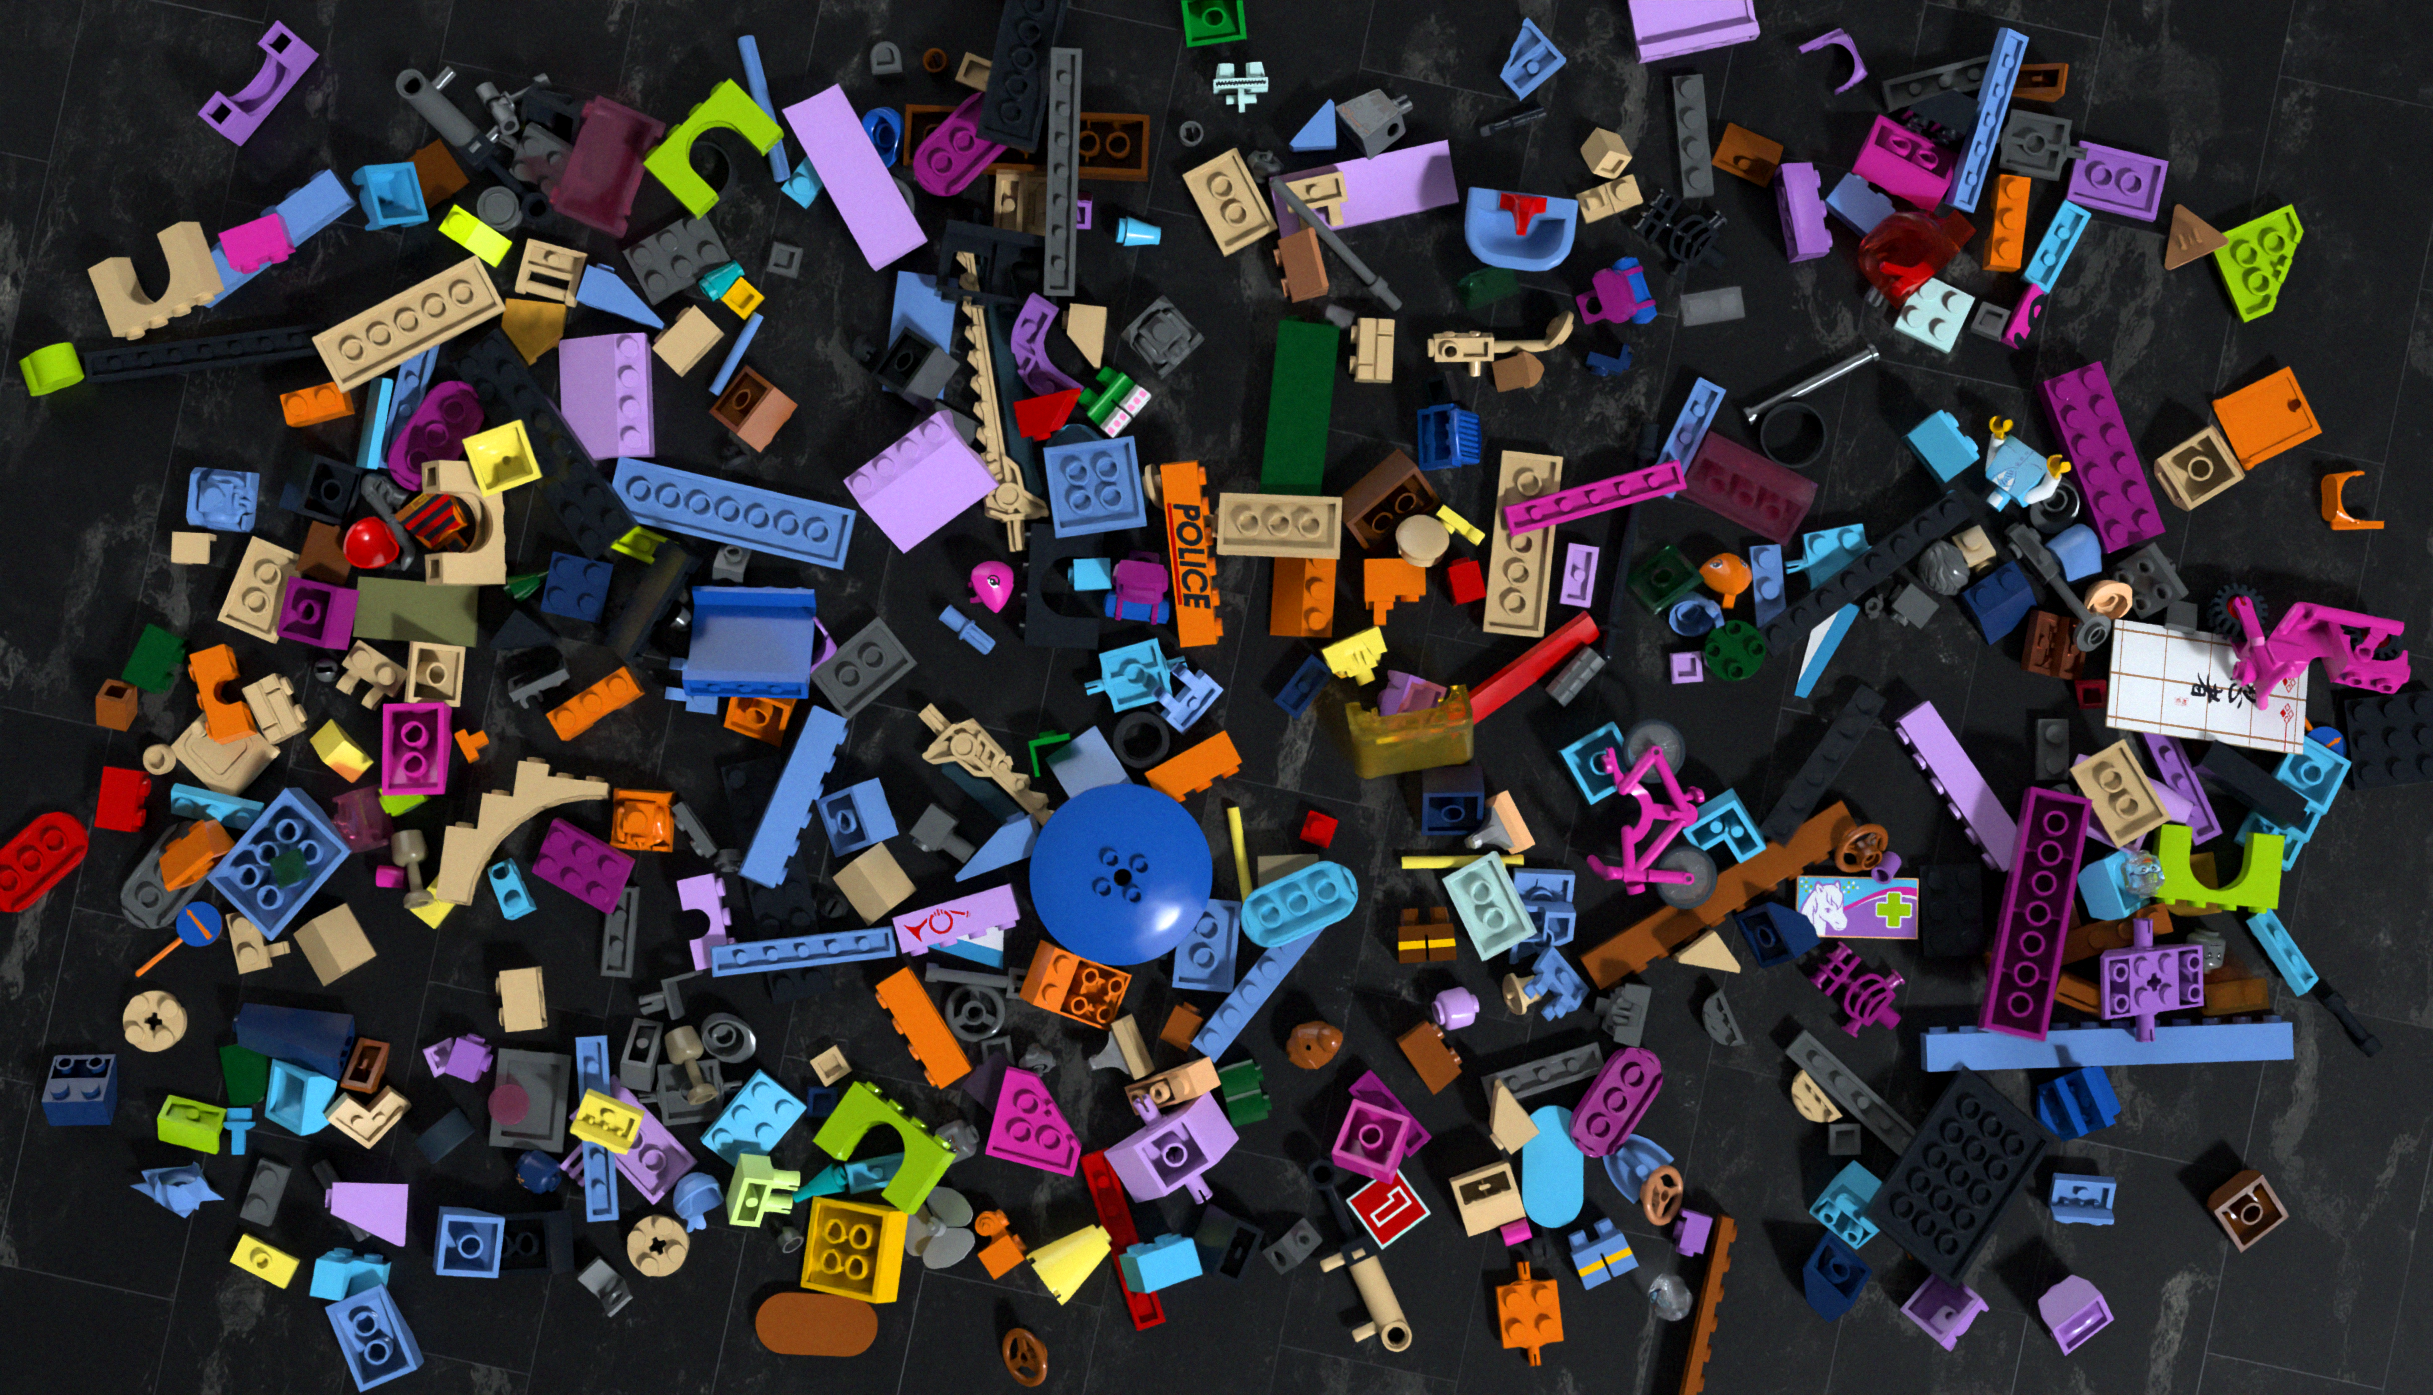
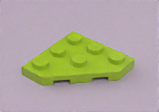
(2258, 261)

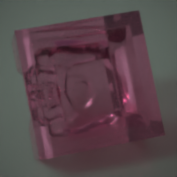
(363, 819)

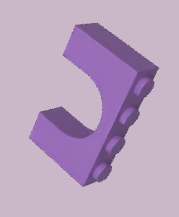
(242, 113)

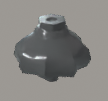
(1264, 165)
(1037, 1060)

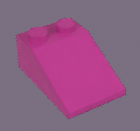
(416, 748)

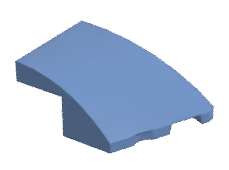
(1548, 901)

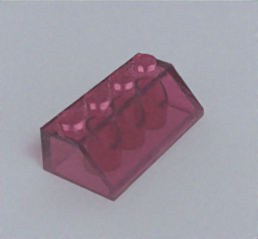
(1748, 488)

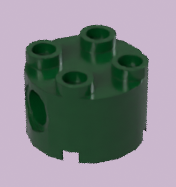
(1732, 651)

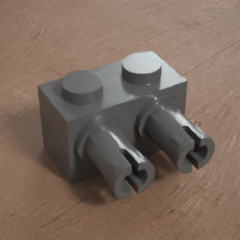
(937, 832)

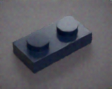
(1304, 686)

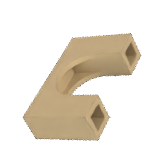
(192, 282)
(485, 558)

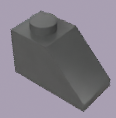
(641, 1055)

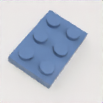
(1209, 952)

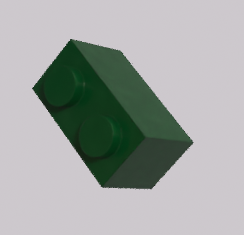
(156, 659)

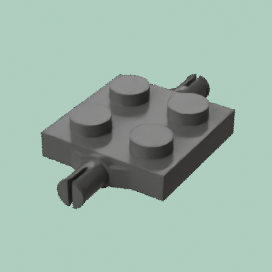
(2036, 145)
(538, 158)
(674, 1088)

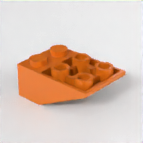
(1074, 986)

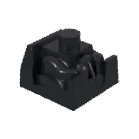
(553, 112)

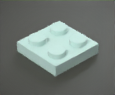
(1934, 314)

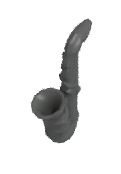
(385, 497)

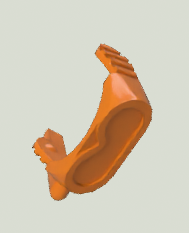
(2332, 506)

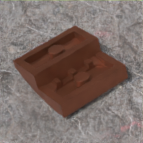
(2051, 648)

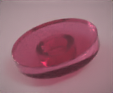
(508, 1104)

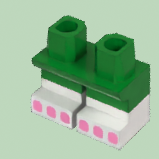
(1123, 393)

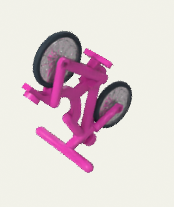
(1685, 873)

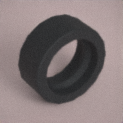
(1118, 740)

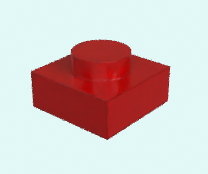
(1318, 829)

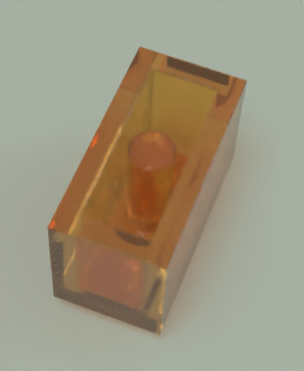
(2234, 995)

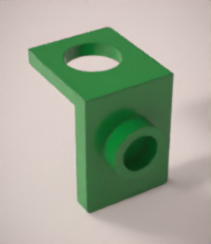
(1044, 738)

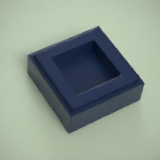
(822, 1101)

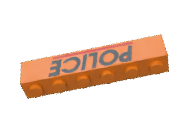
(1190, 553)

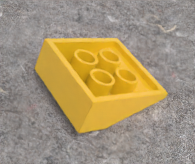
(854, 1249)

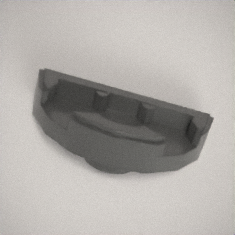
(1719, 1020)

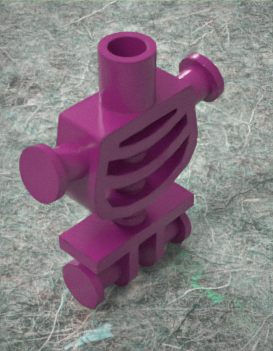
(1873, 1007)

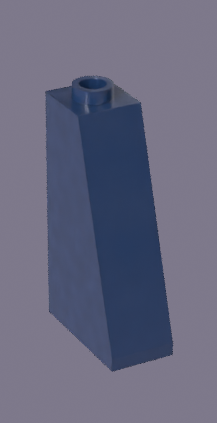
(297, 1036)

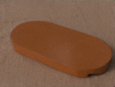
(816, 1324)

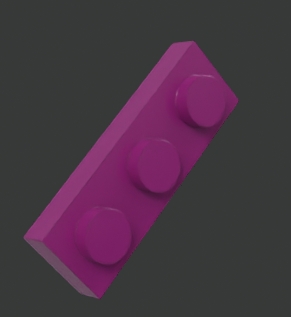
(1374, 1092)

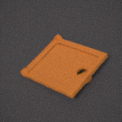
(2266, 418)

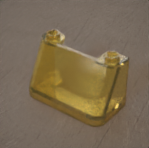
(1411, 738)

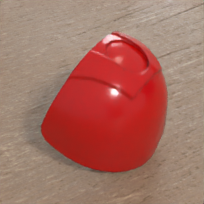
(370, 543)

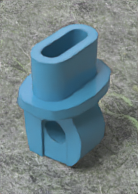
(239, 1121)

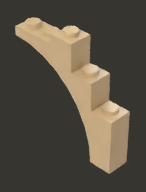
(534, 791)

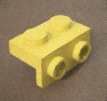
(607, 1122)

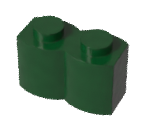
(1243, 1091)

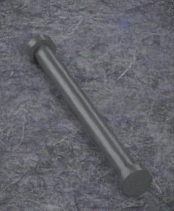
(1812, 383)

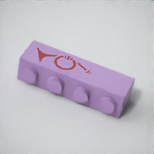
(957, 918)

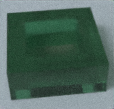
(290, 868)

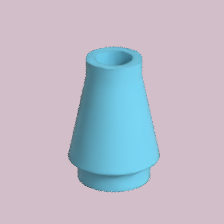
(1135, 232)

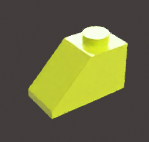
(475, 236)

